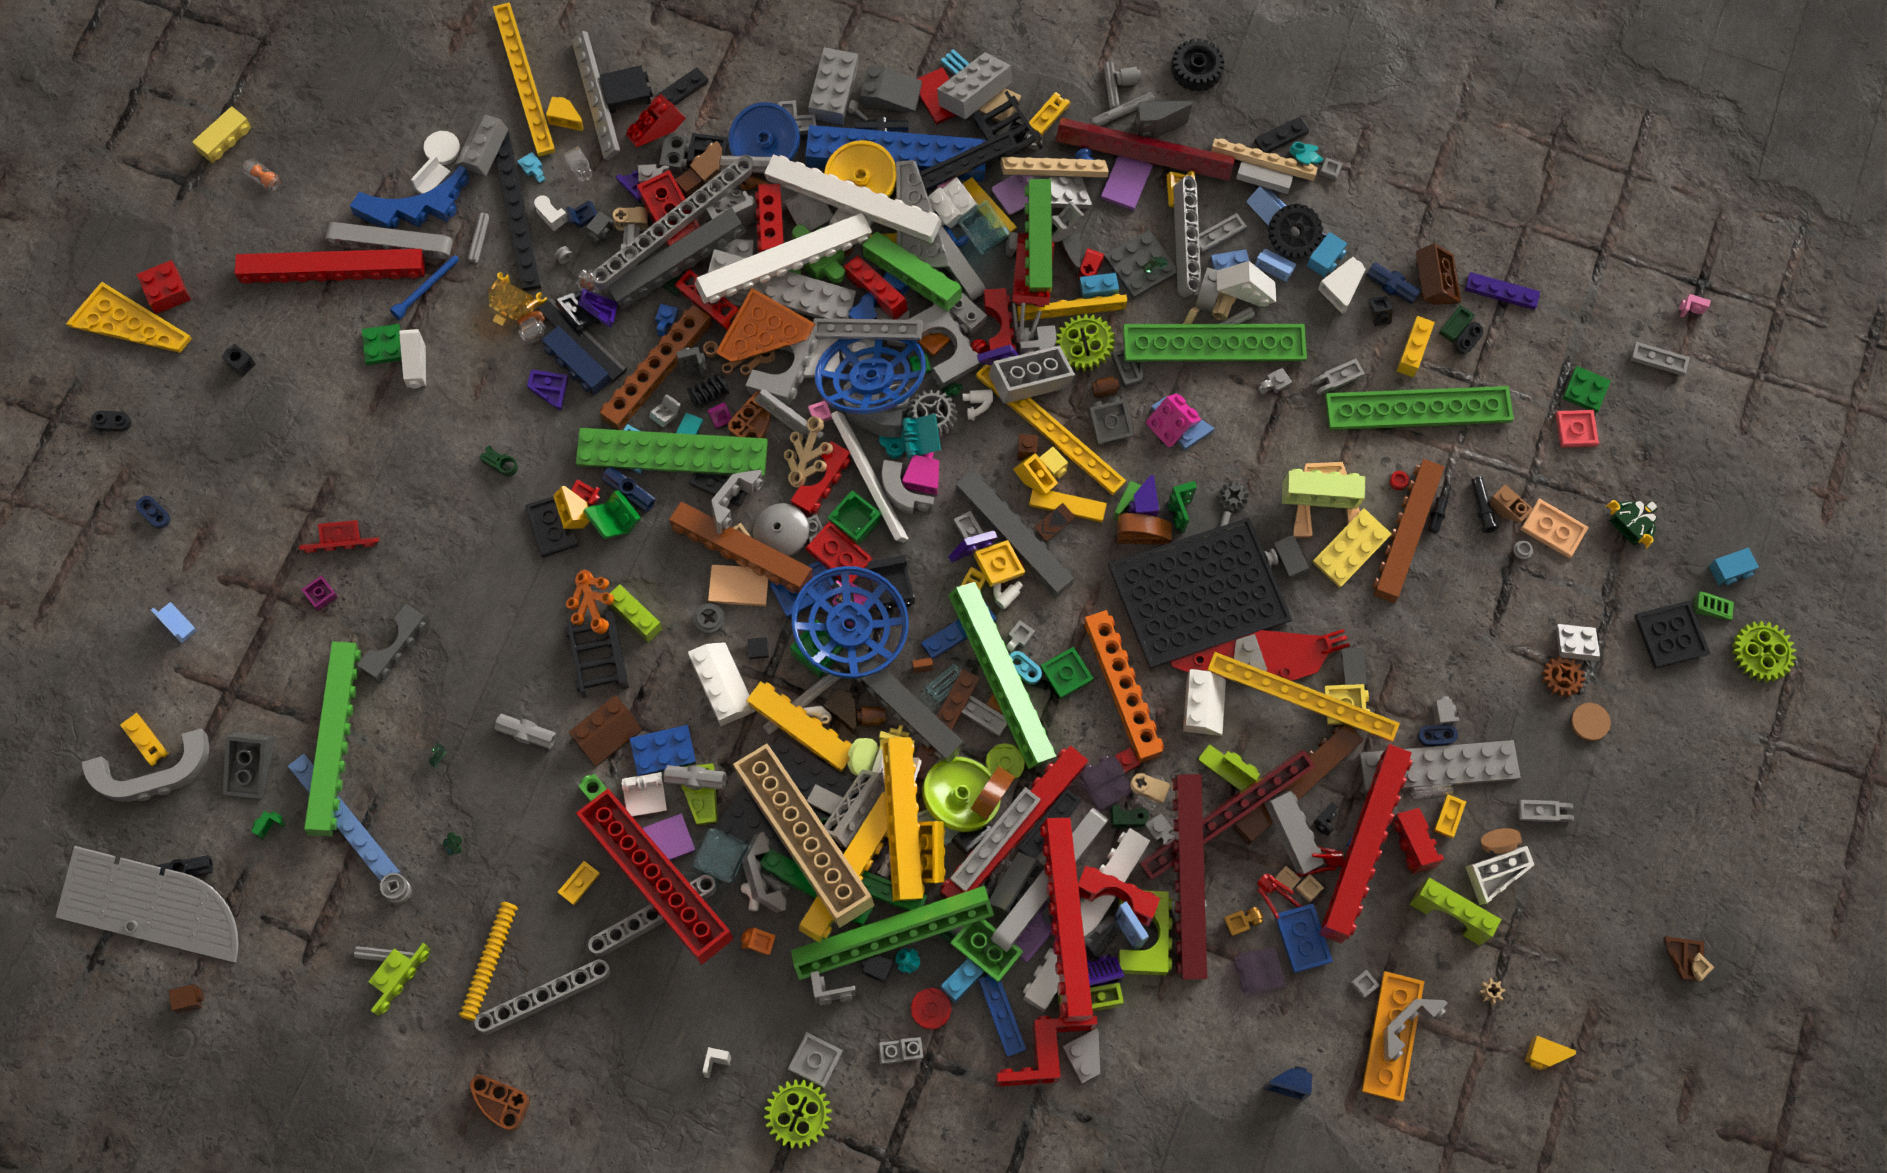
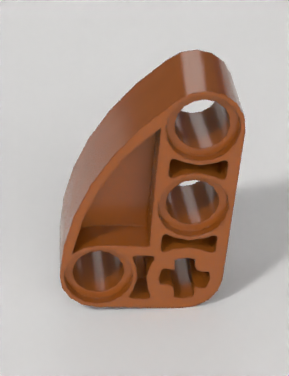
(752, 427)
(1143, 529)
(992, 792)
(499, 1109)

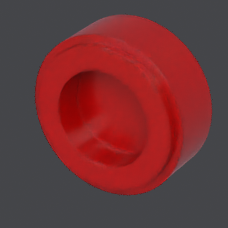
(1399, 480)

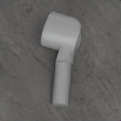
(853, 109)

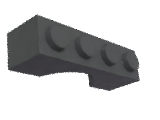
(380, 662)

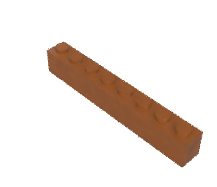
(1408, 531)
(741, 548)

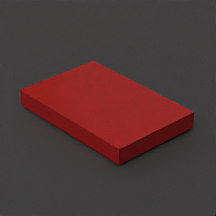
(929, 95)
(836, 549)

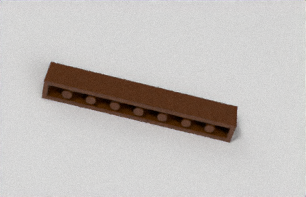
(1327, 757)

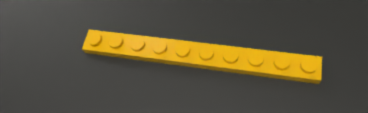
(524, 79)
(1061, 438)
(1303, 697)

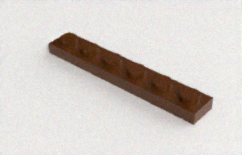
(949, 716)

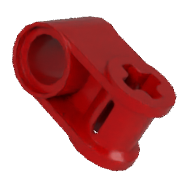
(1091, 263)

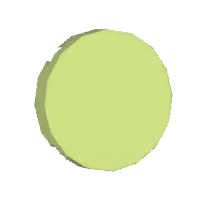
(862, 755)

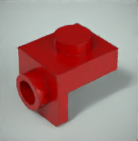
(585, 492)

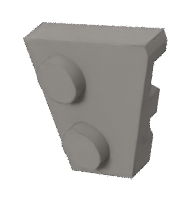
(1249, 652)
(1084, 1055)

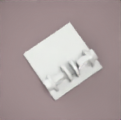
(644, 794)

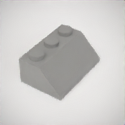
(482, 144)

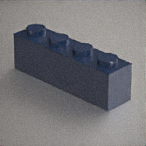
(575, 360)

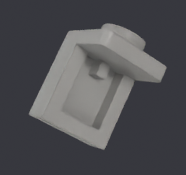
(665, 411)

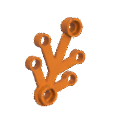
(583, 582)

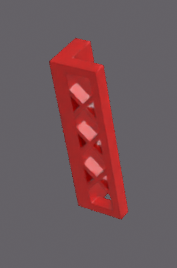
(711, 310)

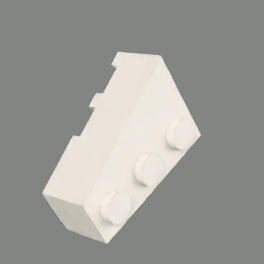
(1247, 283)

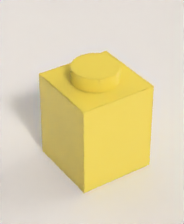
(1054, 462)

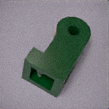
(1128, 818)

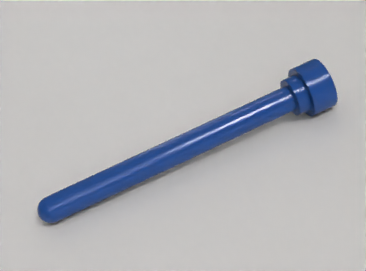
(399, 310)

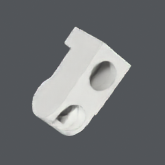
(549, 214)

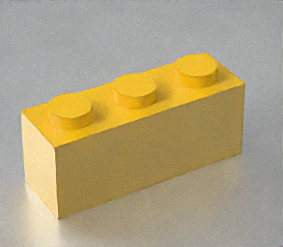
(1415, 346)

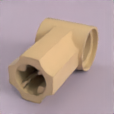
(1223, 306)

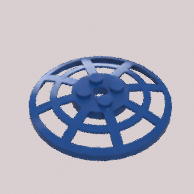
(863, 370)
(849, 612)

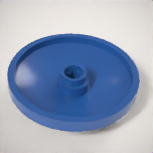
(764, 131)

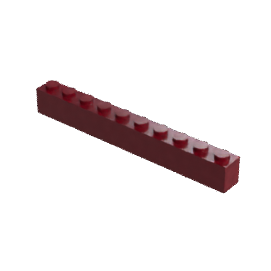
(1145, 149)
(1234, 809)
(1190, 876)

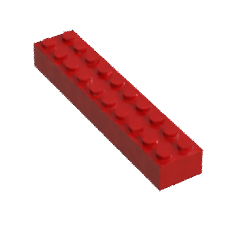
(1365, 844)
(655, 876)

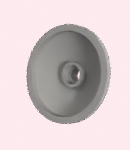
(792, 533)

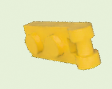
(1049, 113)
(144, 739)

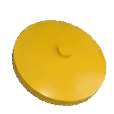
(864, 165)

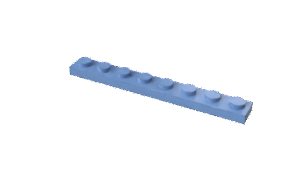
(349, 826)

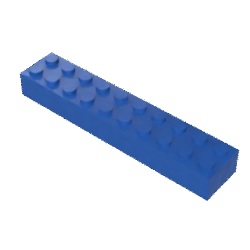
(922, 148)

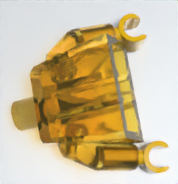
(510, 300)

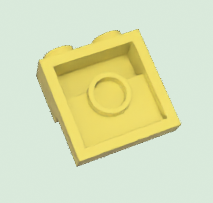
(1351, 694)

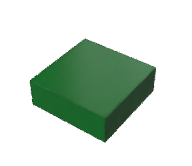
(915, 364)

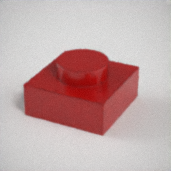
(1128, 760)

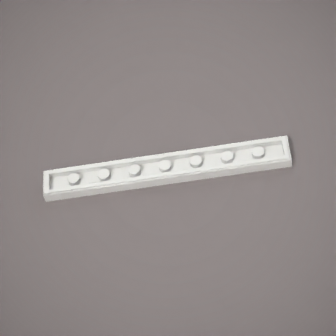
(869, 477)

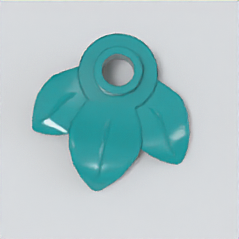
(1305, 153)
(894, 446)

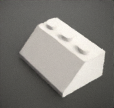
(1204, 703)

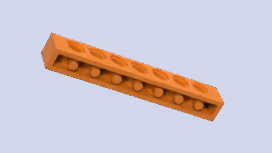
(1143, 750)

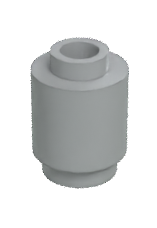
(1128, 76)

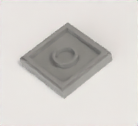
(815, 1060)

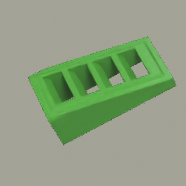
(1126, 498)
(1699, 600)

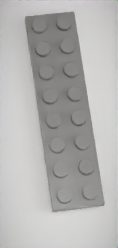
(797, 291)
(1452, 764)

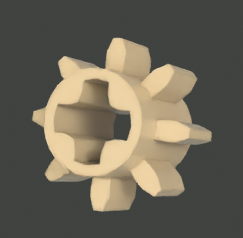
(1488, 996)

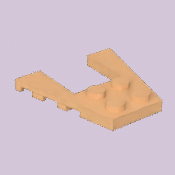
(1302, 523)

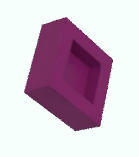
(719, 415)

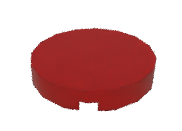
(931, 1008)

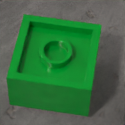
(855, 517)
(812, 651)

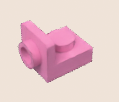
(1694, 304)

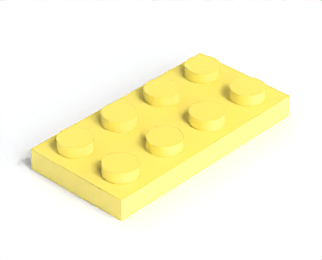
(1351, 548)

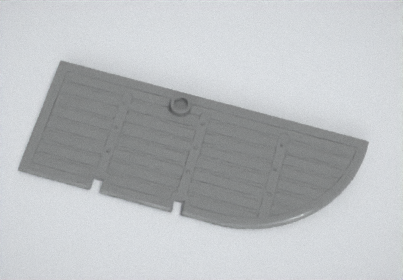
(146, 905)

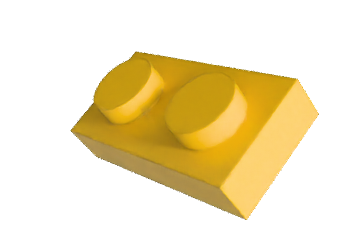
(1449, 816)
(579, 883)

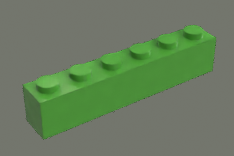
(1039, 235)
(912, 271)

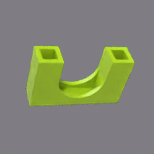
(1478, 922)
(1153, 960)

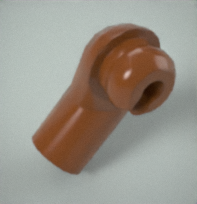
(752, 182)
(536, 314)

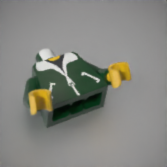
(1634, 520)

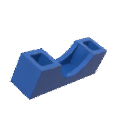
(865, 308)

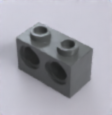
(671, 154)

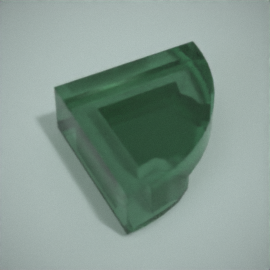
(1154, 263)
(439, 752)

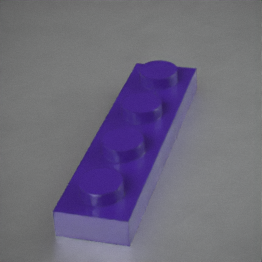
(1502, 291)

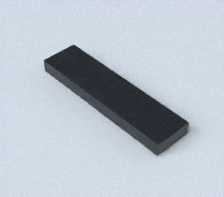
(1062, 808)

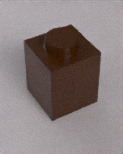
(689, 182)
(1026, 446)
(186, 998)

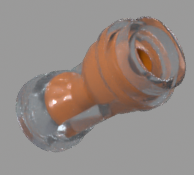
(267, 179)

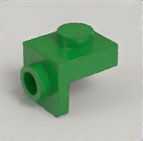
(264, 823)

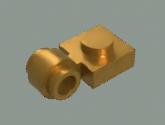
(1238, 922)

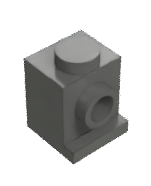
(600, 227)

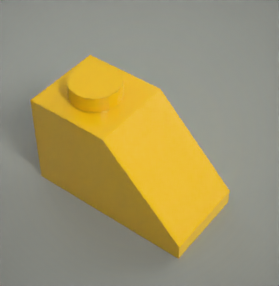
(563, 114)
(1035, 474)
(570, 509)
(1545, 1053)

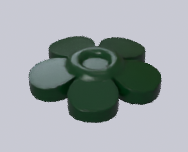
(952, 389)
(452, 843)

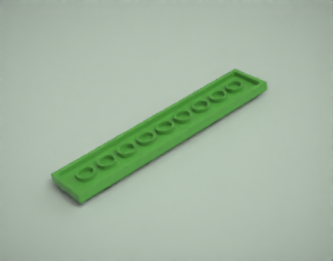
(1214, 342)
(1419, 408)
(670, 452)

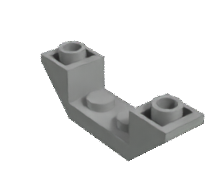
(746, 481)
(775, 901)
(1427, 1007)

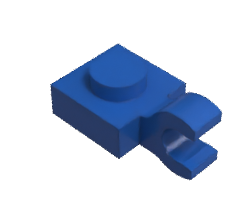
(665, 317)

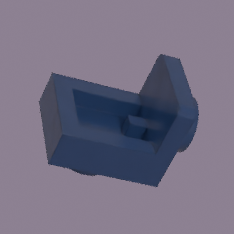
(582, 214)

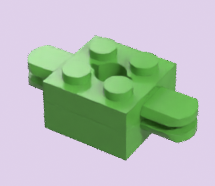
(825, 266)

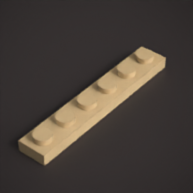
(1260, 158)
(1054, 167)

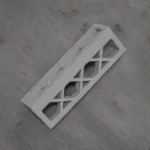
(858, 808)

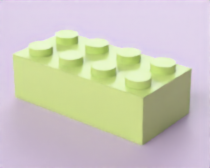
(1323, 489)

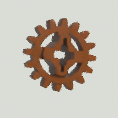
(1559, 684)

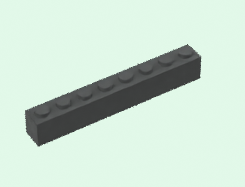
(677, 258)
(1010, 527)
(907, 708)

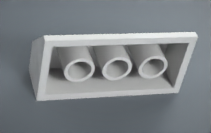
(721, 682)

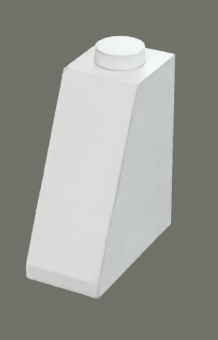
(1342, 284)
(413, 358)

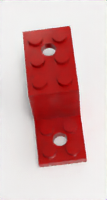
(1020, 291)
(1045, 1052)

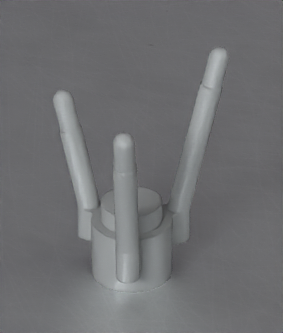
(1022, 333)

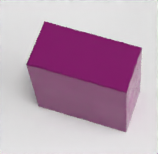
(319, 593)

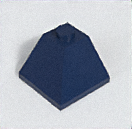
(1292, 1083)

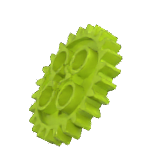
(1102, 338)
(1754, 662)
(815, 1121)

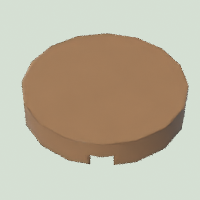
(1590, 722)
(1501, 840)

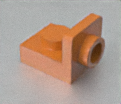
(757, 941)

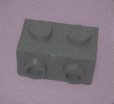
(691, 360)

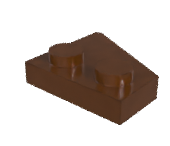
(1682, 955)

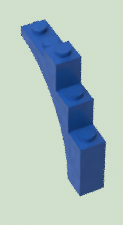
(415, 209)

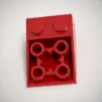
(655, 122)

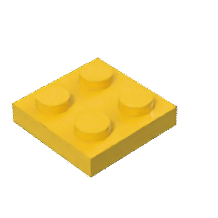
(999, 563)

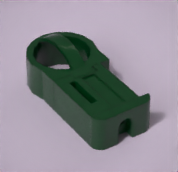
(497, 461)

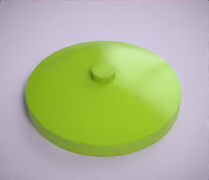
(952, 790)

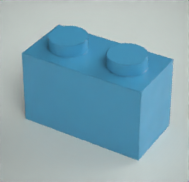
(1327, 254)
(1098, 285)
(1734, 566)
(961, 980)

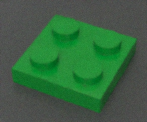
(382, 344)
(1586, 389)
(1066, 673)

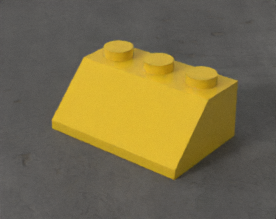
(933, 851)

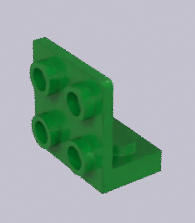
(1181, 496)
(613, 517)

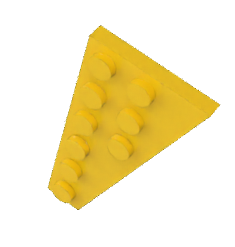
(119, 317)

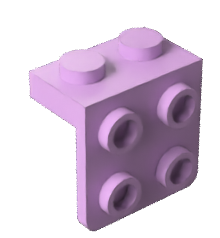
(1012, 193)

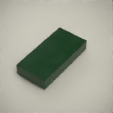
(1456, 323)

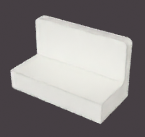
(430, 176)
(715, 1056)

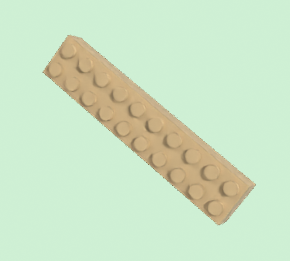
(804, 835)

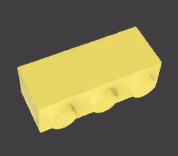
(222, 134)

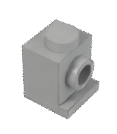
(1444, 711)

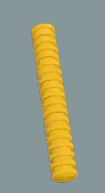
(488, 961)

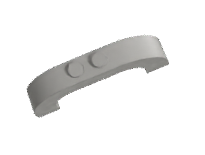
(159, 783)

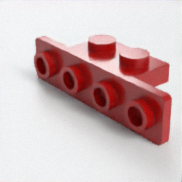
(338, 534)

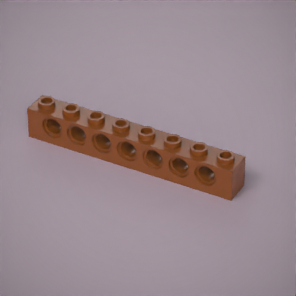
(619, 418)

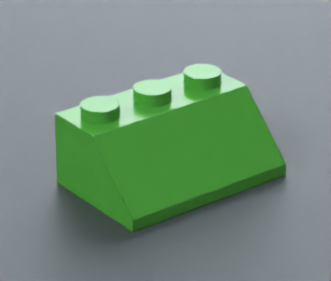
(976, 945)

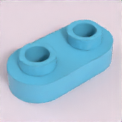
(1027, 666)

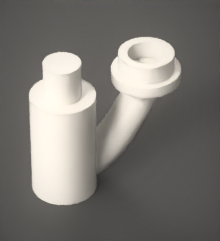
(978, 396)
(1008, 595)

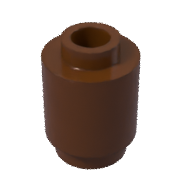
(1105, 387)
(871, 715)

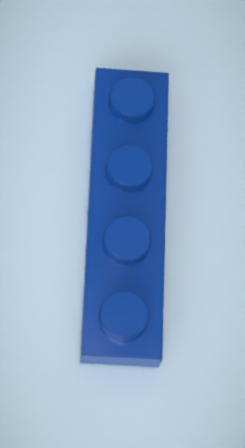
(946, 638)
(1002, 1016)

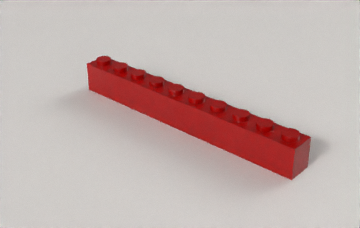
(330, 265)
(1048, 789)
(1067, 920)

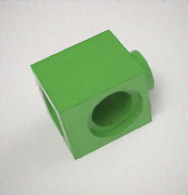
(589, 781)

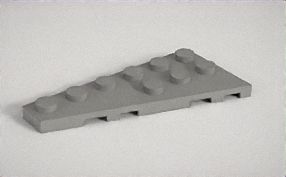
(912, 192)

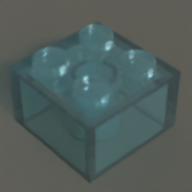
(984, 227)
(720, 855)

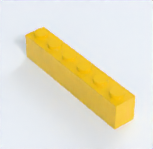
(800, 726)

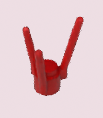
(1331, 858)
(1269, 884)

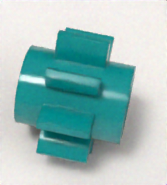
(907, 960)

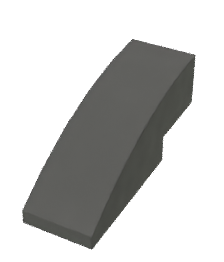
(1071, 252)

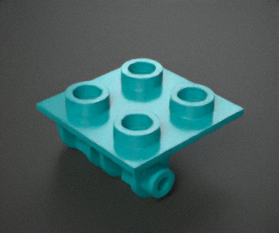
(921, 435)

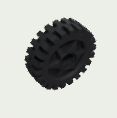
(1197, 76)
(1309, 231)

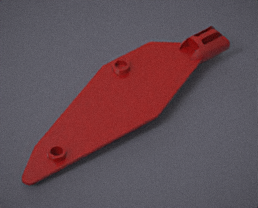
(1284, 653)

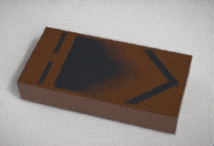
(1054, 522)

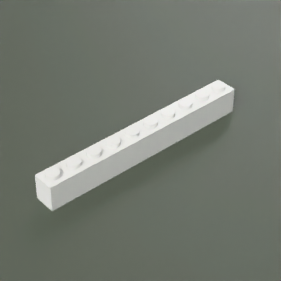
(853, 198)
(783, 258)
(1120, 865)

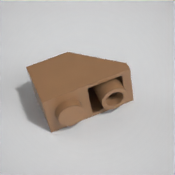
(708, 163)
(1510, 505)

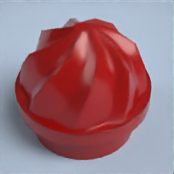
(979, 346)

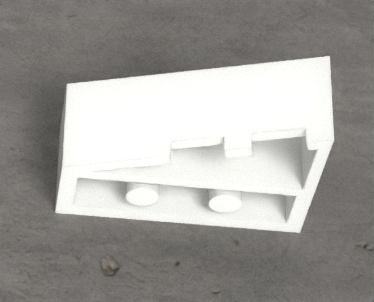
(1497, 872)

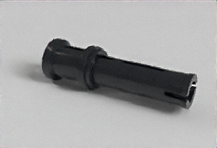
(1485, 512)

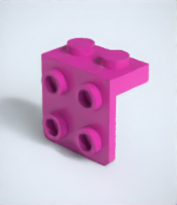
(1172, 419)

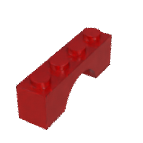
(864, 276)
(996, 306)
(809, 497)
(1097, 884)

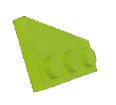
(702, 802)

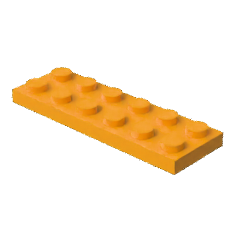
(1390, 1077)

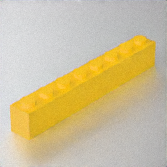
(902, 819)
(859, 855)

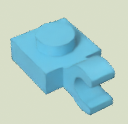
(532, 166)

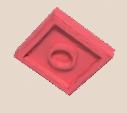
(1577, 428)

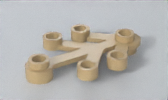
(806, 454)

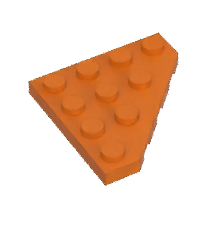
(762, 327)

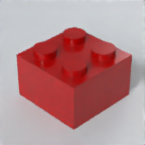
(163, 287)

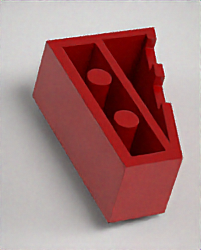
(1416, 841)

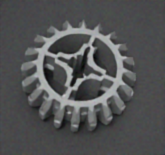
(922, 404)

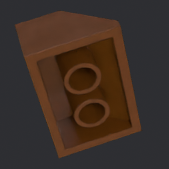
(1438, 275)
(605, 731)

